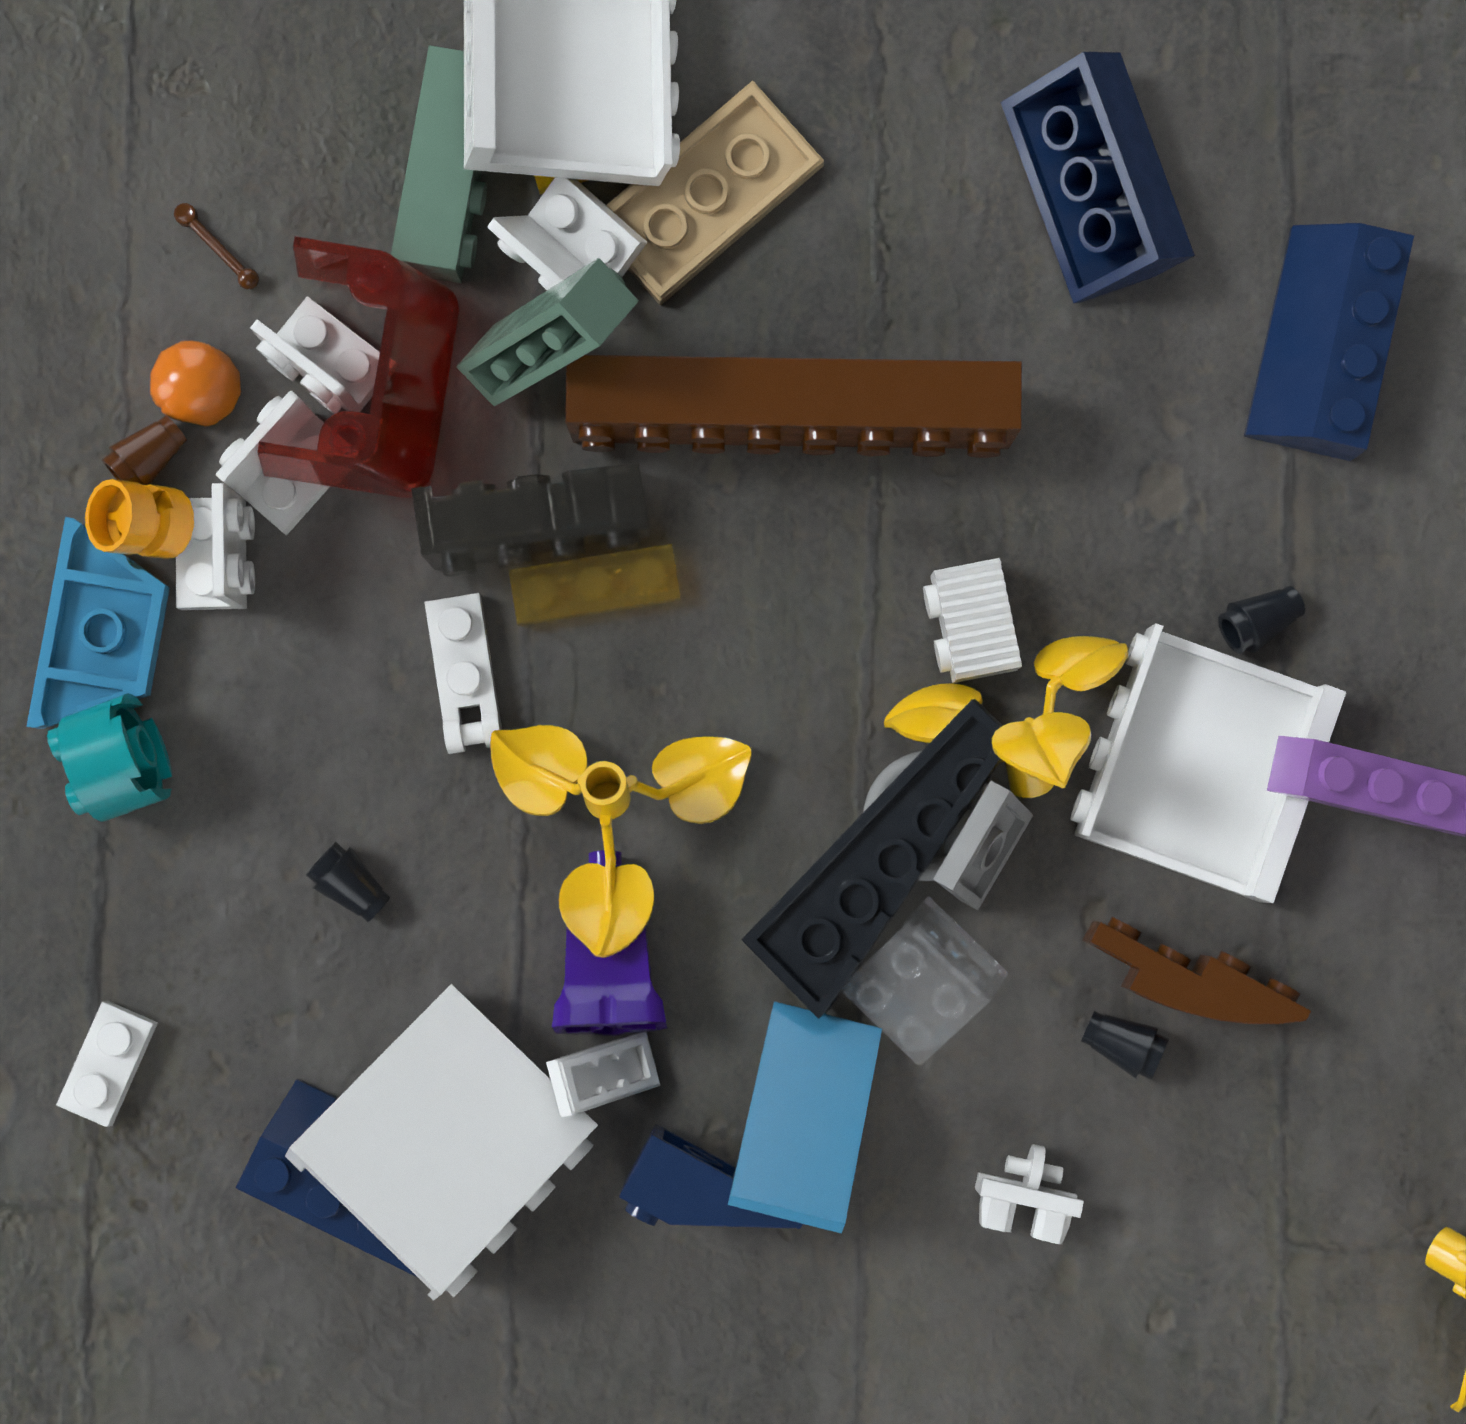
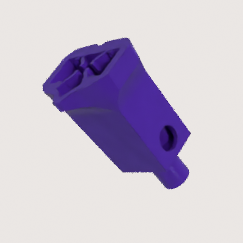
(608, 993)

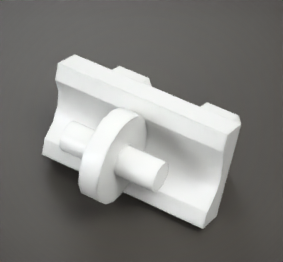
(1052, 1206)

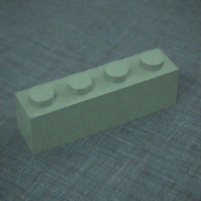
(437, 190)
(548, 332)

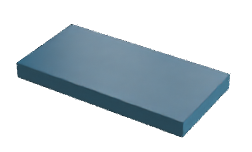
(806, 1118)

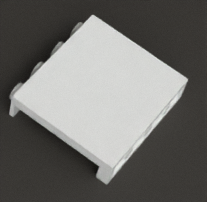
(571, 89)
(1194, 764)
(444, 1142)

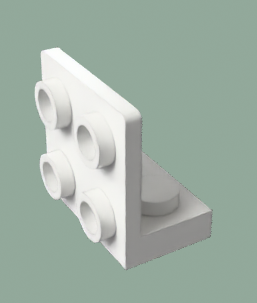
(567, 233)
(328, 355)
(277, 499)
(214, 564)

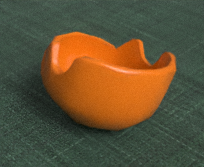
(195, 383)

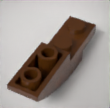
(1211, 990)

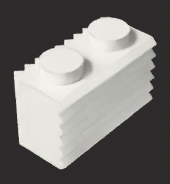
(973, 621)

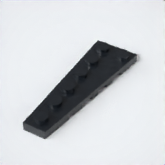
(856, 887)

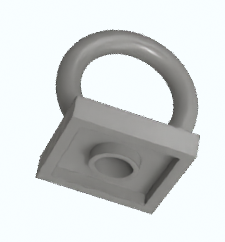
(977, 844)

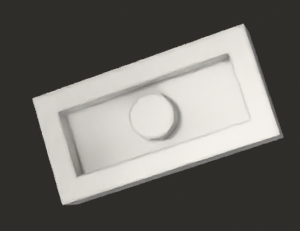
(107, 1063)

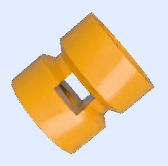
(139, 519)

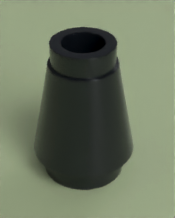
(1258, 619)
(348, 882)
(1126, 1043)

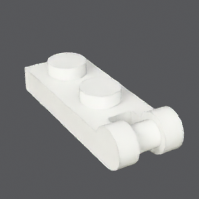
(463, 669)

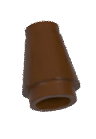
(145, 452)

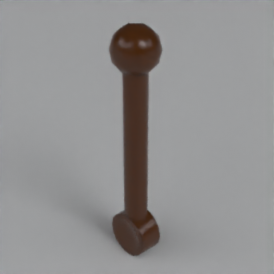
(188, 217)

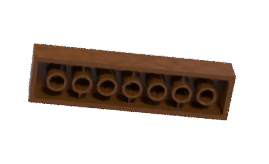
(793, 404)

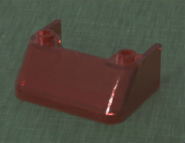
(401, 435)

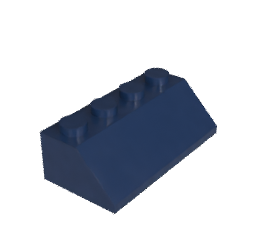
(1097, 176)
(1329, 338)
(280, 1184)

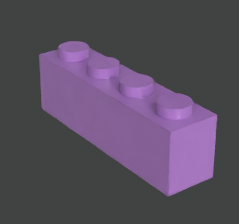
(1369, 784)

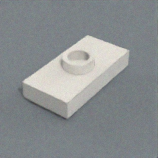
(603, 1074)

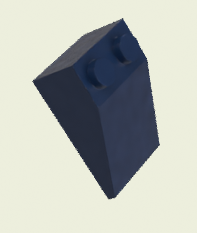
(686, 1187)

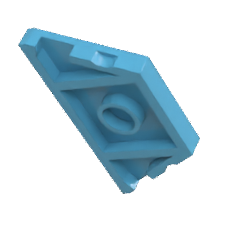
(97, 630)

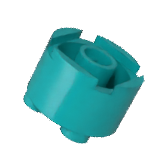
(111, 759)

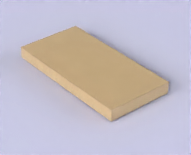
(722, 186)

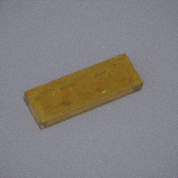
(594, 585)

